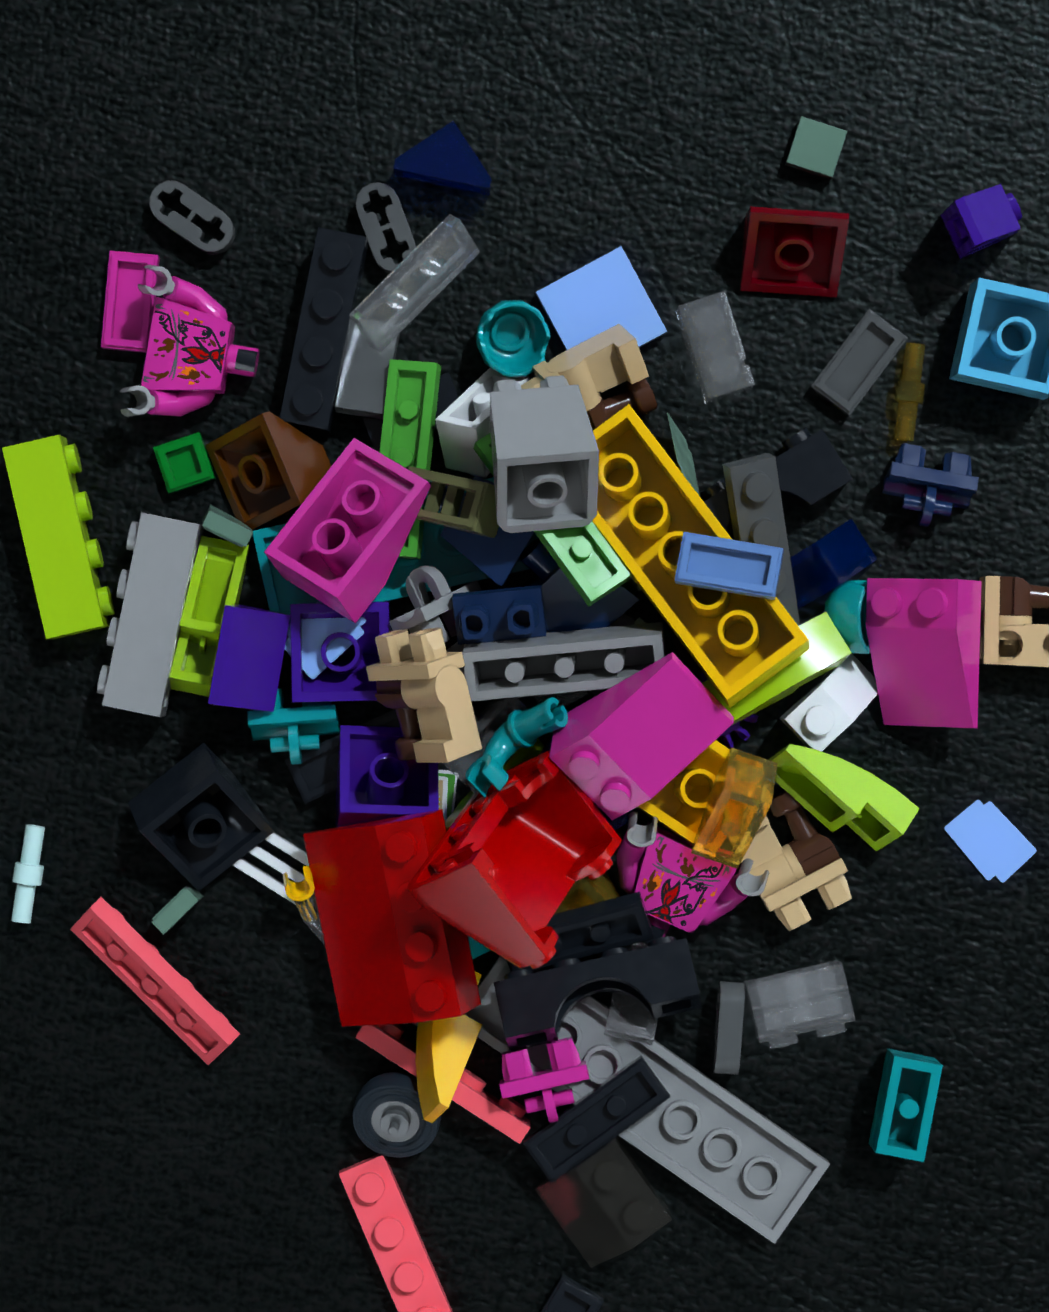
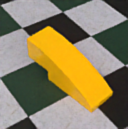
(441, 1058)

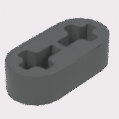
(199, 208)
(375, 232)
(728, 1027)

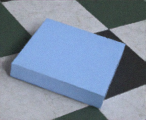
(598, 299)

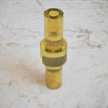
(909, 392)

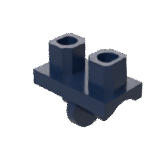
(930, 489)
(499, 614)

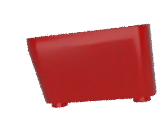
(515, 860)

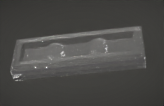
(414, 283)

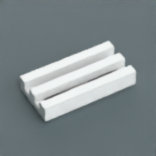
(276, 863)

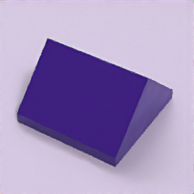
(249, 658)
(347, 675)

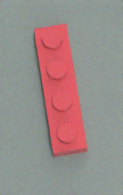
(155, 981)
(502, 1114)
(393, 1236)

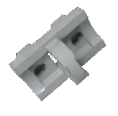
(427, 612)

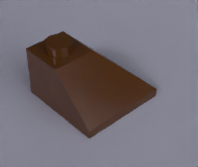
(267, 468)

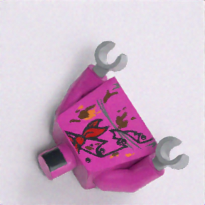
(187, 350)
(677, 884)

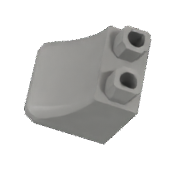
(542, 456)

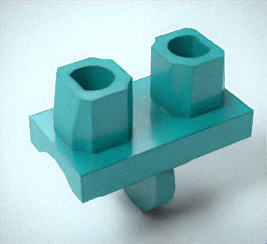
(294, 727)

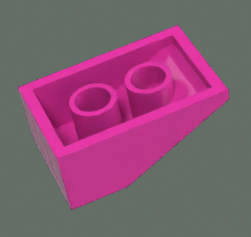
(350, 530)
(925, 650)
(638, 735)

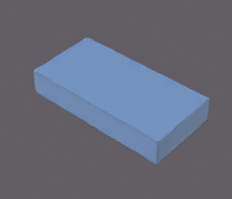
(729, 565)

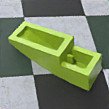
(213, 584)
(825, 653)
(844, 794)

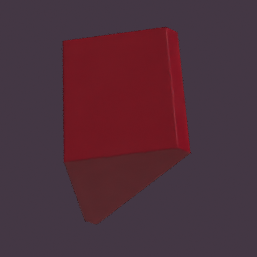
(793, 251)

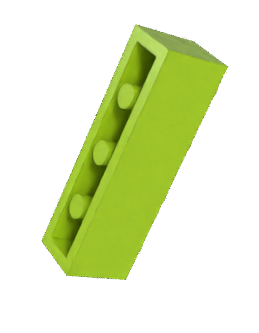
(57, 537)

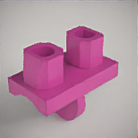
(521, 1079)

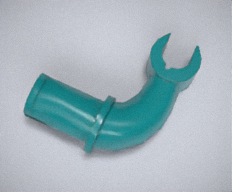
(518, 731)

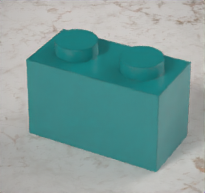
(905, 1105)

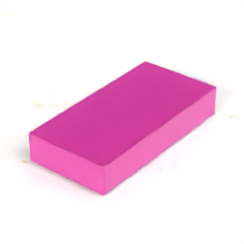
(126, 308)

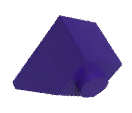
(981, 219)

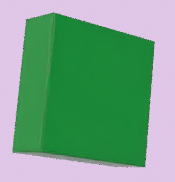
(184, 463)

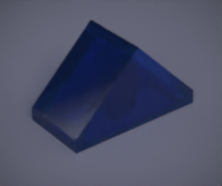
(445, 161)
(829, 562)

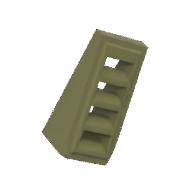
(478, 509)

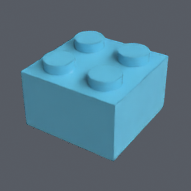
(1004, 339)

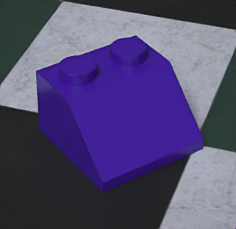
(376, 783)

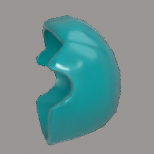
(512, 338)
(848, 613)

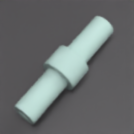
(28, 873)

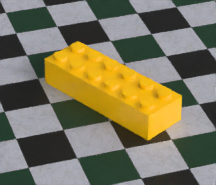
(643, 515)

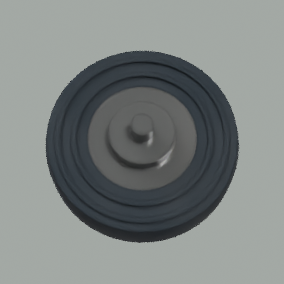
(391, 1117)

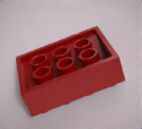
(382, 947)

